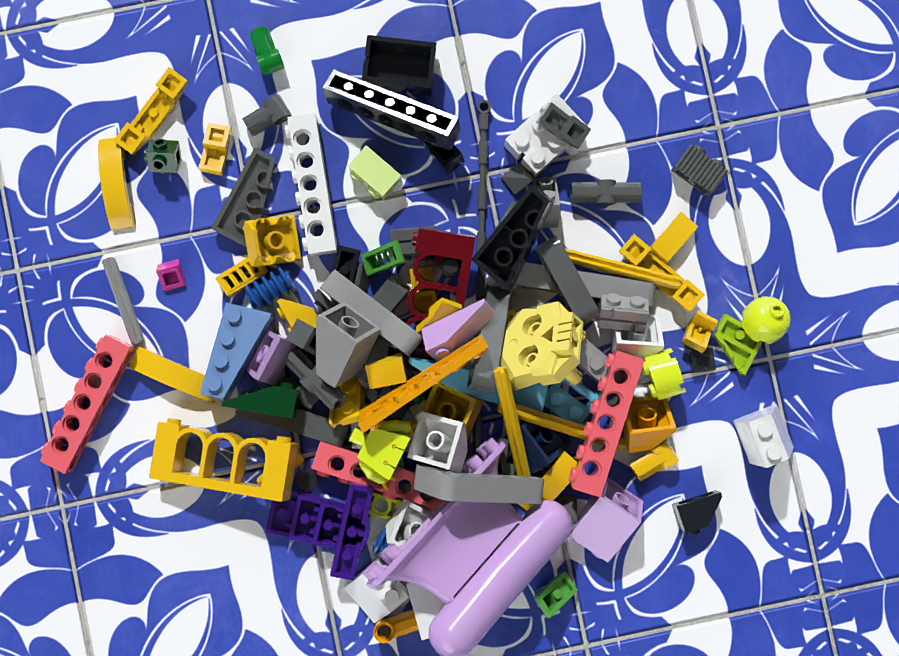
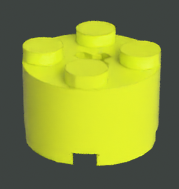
(663, 374)

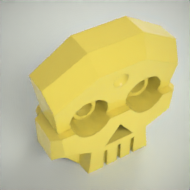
(542, 346)

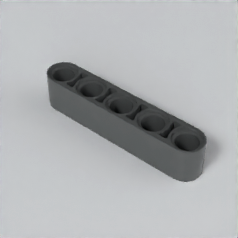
(481, 369)
(305, 423)

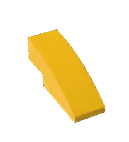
(555, 477)

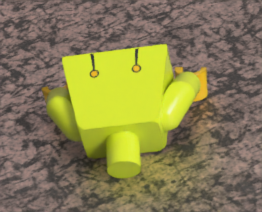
(382, 449)

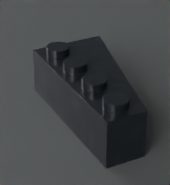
(513, 239)

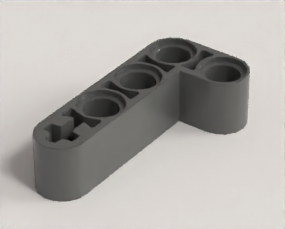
(567, 280)

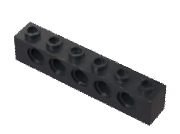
(392, 110)

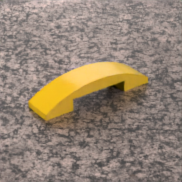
(153, 113)
(114, 184)
(640, 255)
(168, 372)

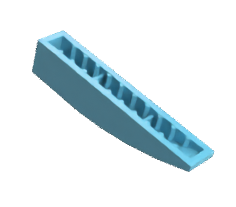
(530, 396)

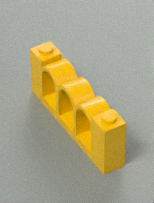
(170, 453)

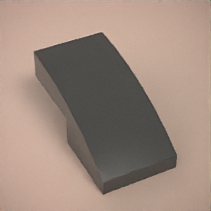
(563, 126)

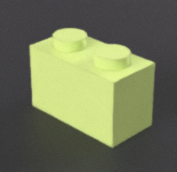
(374, 172)

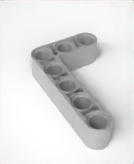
(477, 487)

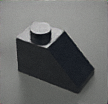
(696, 511)

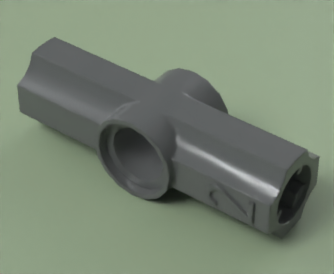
(605, 192)
(306, 371)

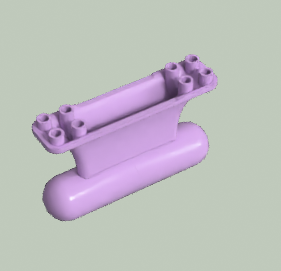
(474, 558)

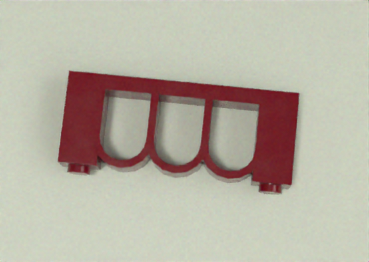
(443, 244)

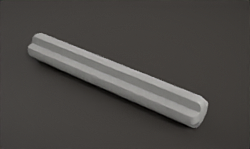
(123, 300)

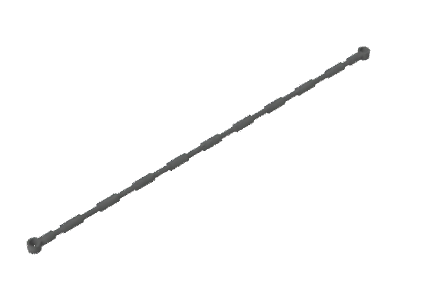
(481, 235)

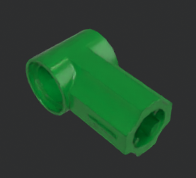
(267, 54)

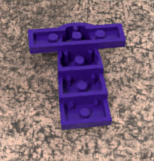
(326, 524)

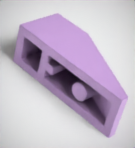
(456, 329)

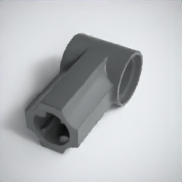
(272, 112)

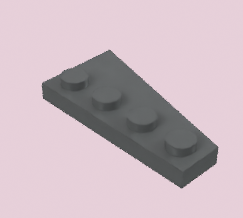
(246, 197)

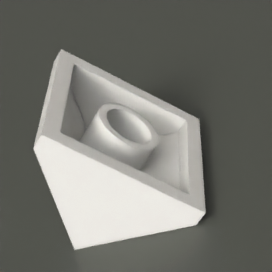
(405, 522)

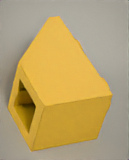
(294, 311)

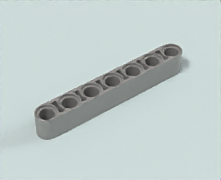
(535, 277)

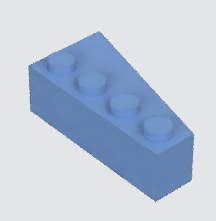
(233, 349)

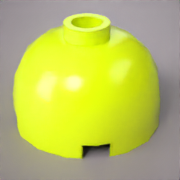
(766, 319)

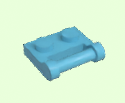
(566, 405)

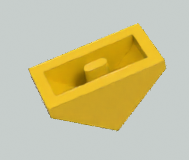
(386, 371)

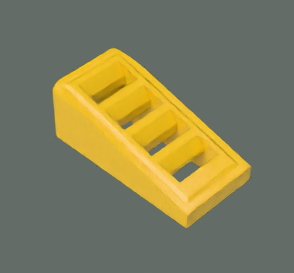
(230, 292)

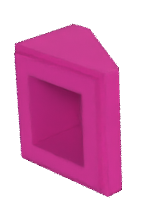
(171, 274)

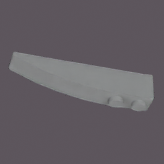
(591, 358)

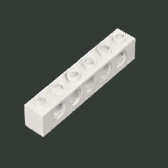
(296, 128)

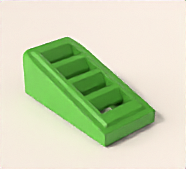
(370, 262)

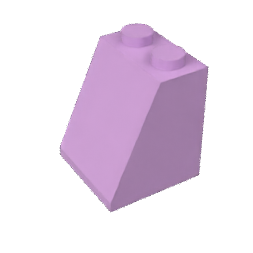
(607, 521)

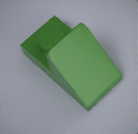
(555, 594)

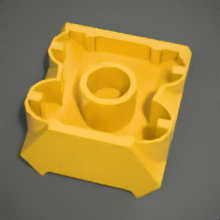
(272, 240)

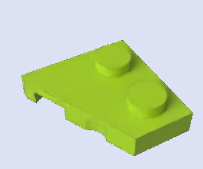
(736, 343)

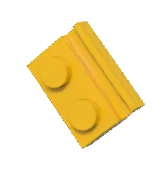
(350, 410)

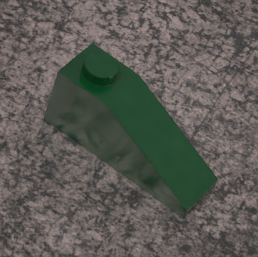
(273, 401)

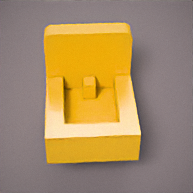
(699, 331)

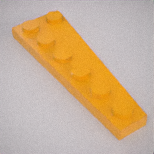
(373, 414)

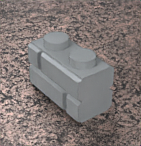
(623, 313)

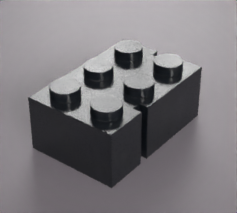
(400, 64)

